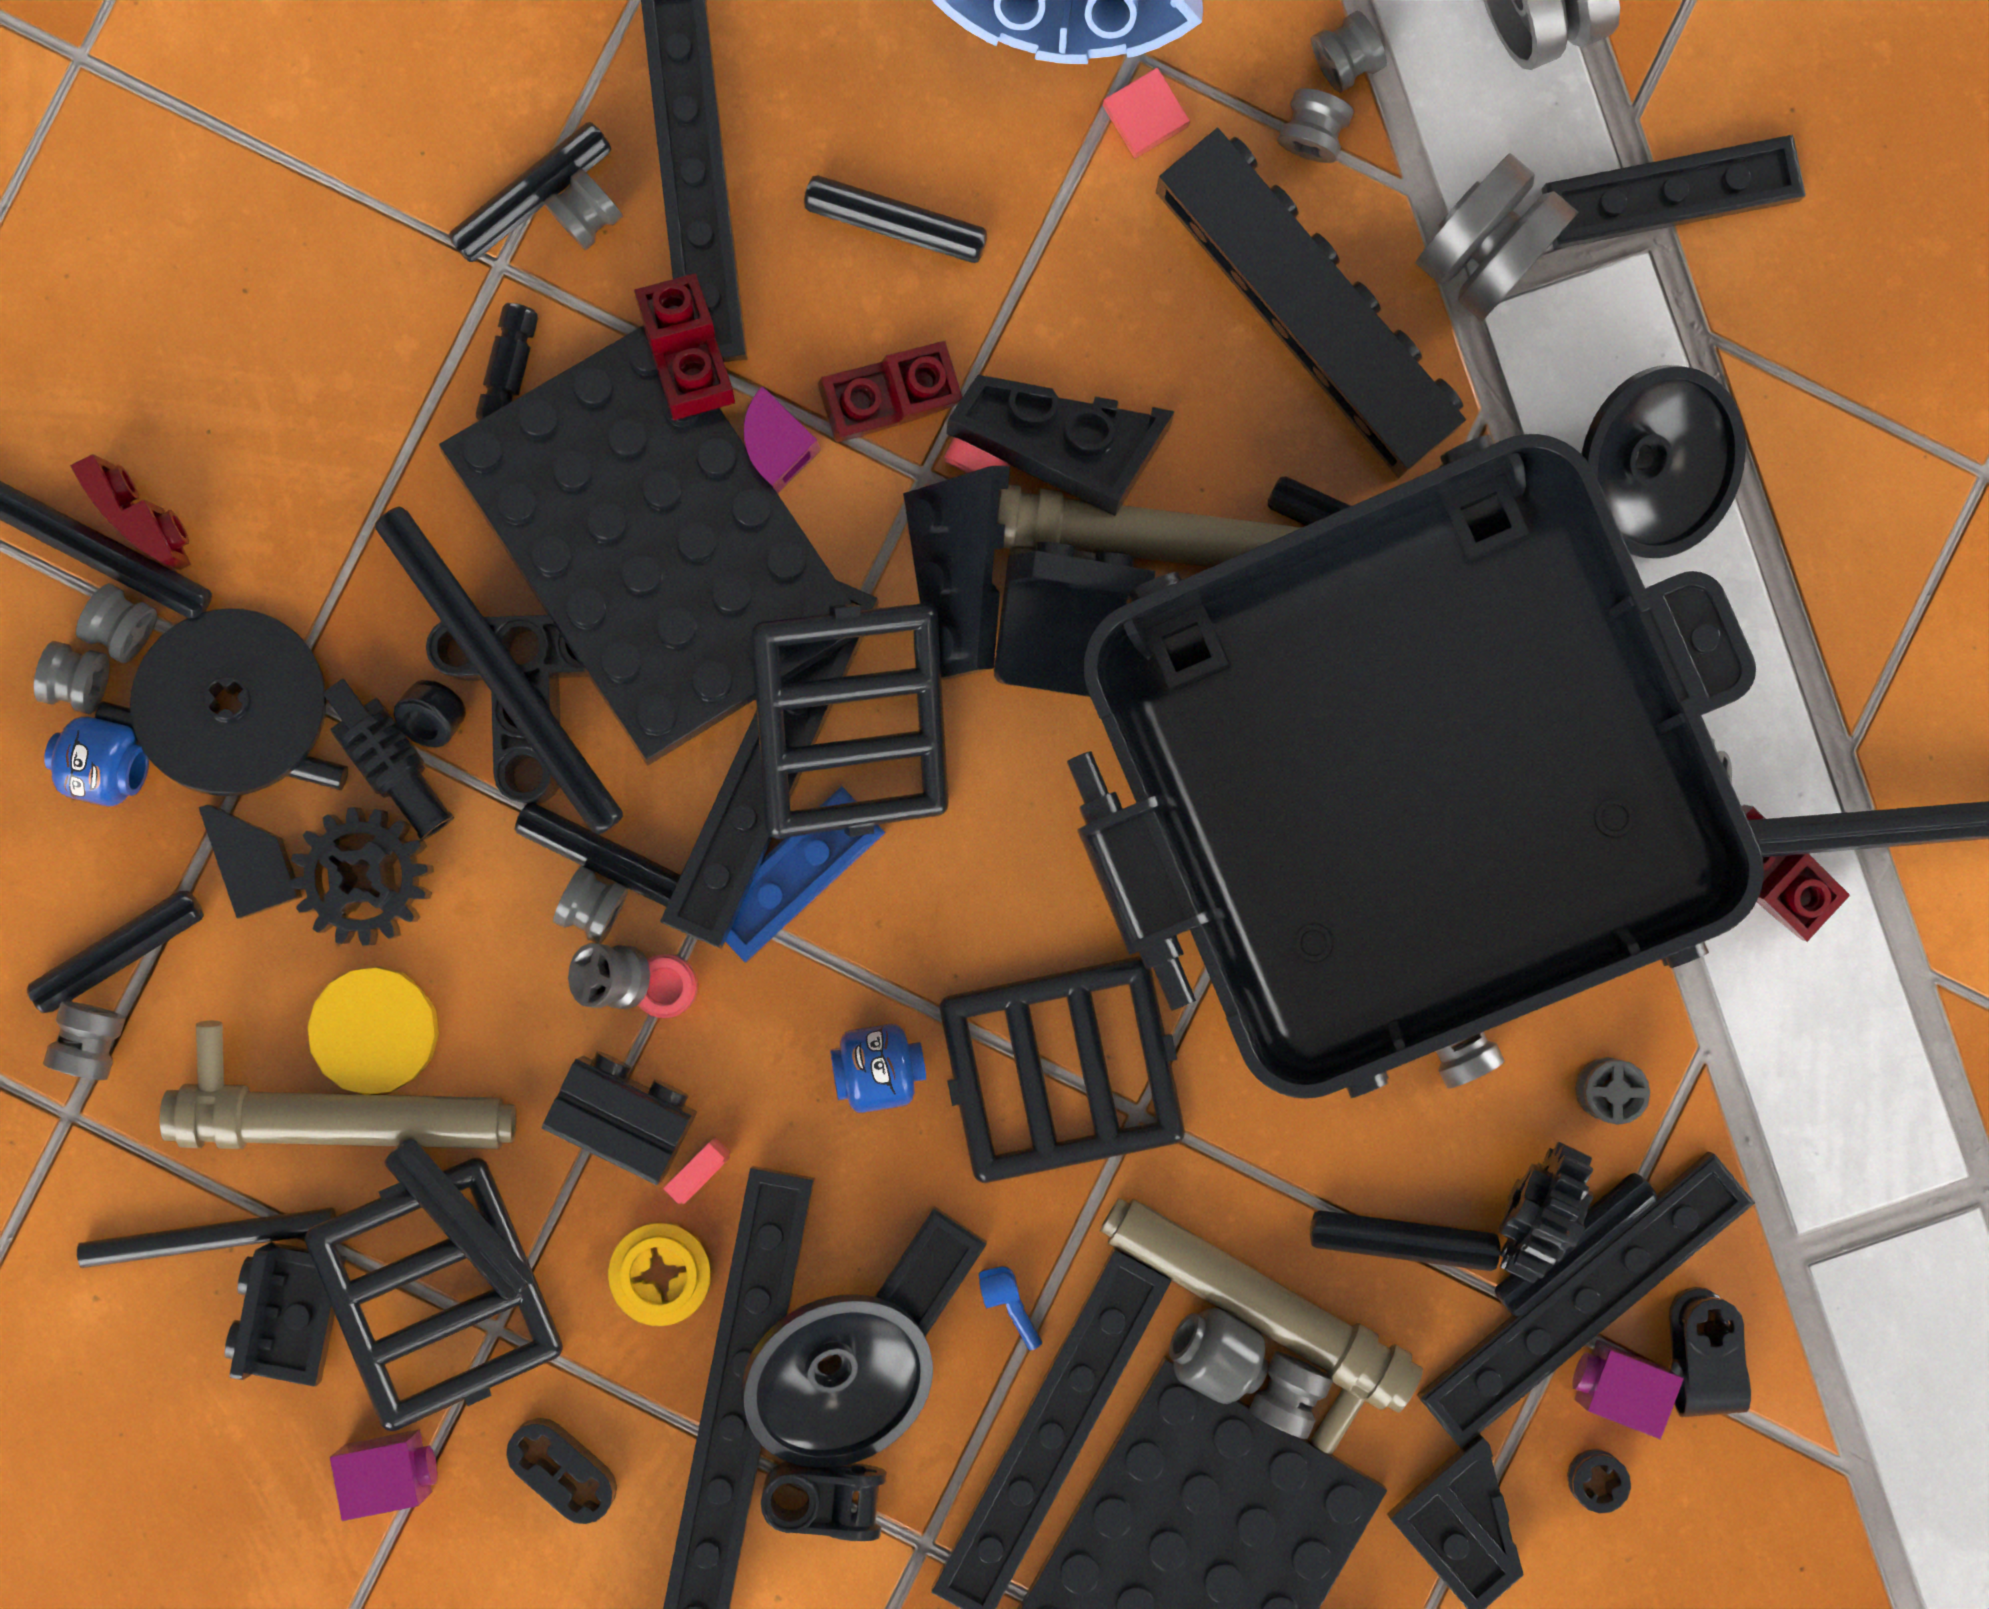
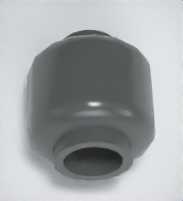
(1218, 1355)

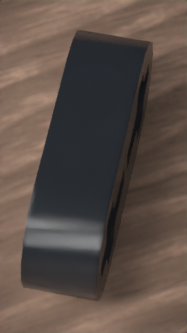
(551, 1482)

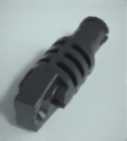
(386, 759)

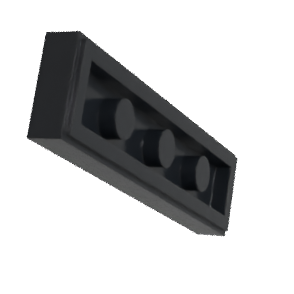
(1680, 190)

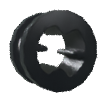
(1617, 1488)

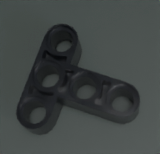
(552, 662)

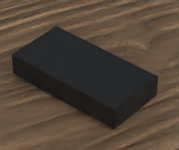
(932, 1268)

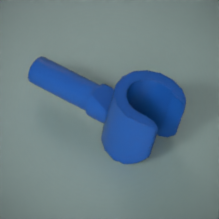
(1000, 1288)

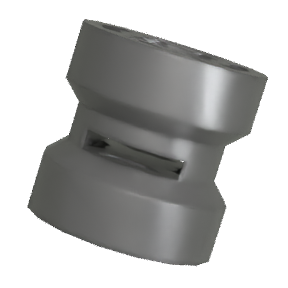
(84, 1040)
(1468, 1060)
(1291, 1395)

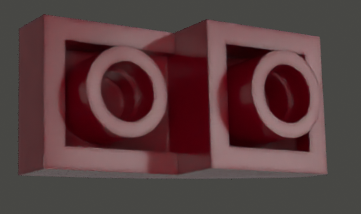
(684, 346)
(890, 392)
(141, 523)
(1798, 890)

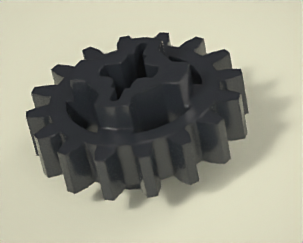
(342, 896)
(1546, 1212)

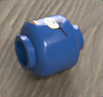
(96, 761)
(877, 1068)

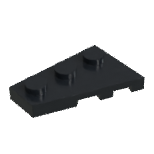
(1064, 442)
(953, 559)

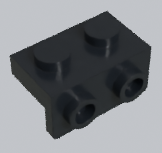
(282, 1319)

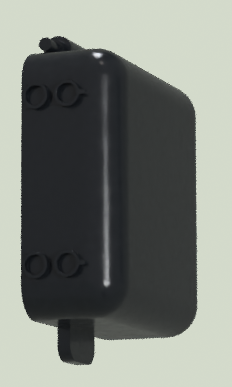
(1419, 768)

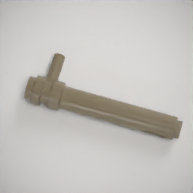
(1133, 530)
(237, 1117)
(1347, 1352)

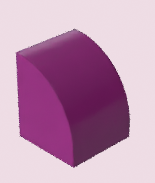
(776, 440)

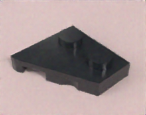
(1463, 1526)

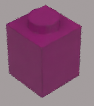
(1626, 1388)
(383, 1474)

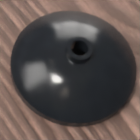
(1686, 460)
(839, 1406)

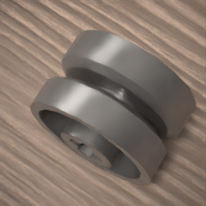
(1539, 29)
(1495, 236)

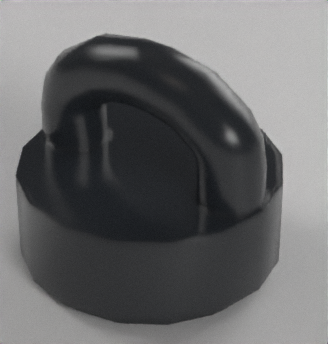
(429, 713)

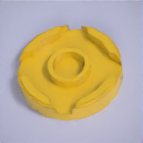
(373, 1030)

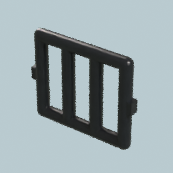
(774, 697)
(1108, 1138)
(373, 1354)

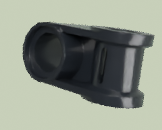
(1709, 1361)
(829, 1501)

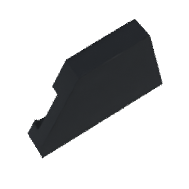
(250, 862)

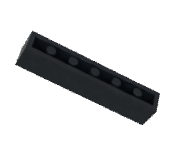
(1310, 302)

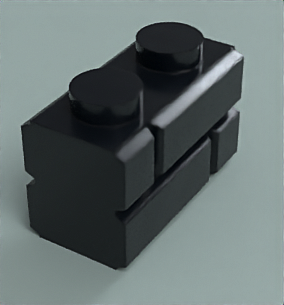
(620, 1117)

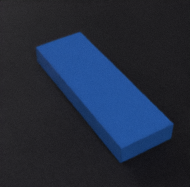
(792, 879)

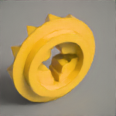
(644, 1299)

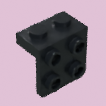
(1053, 610)

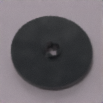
(228, 752)

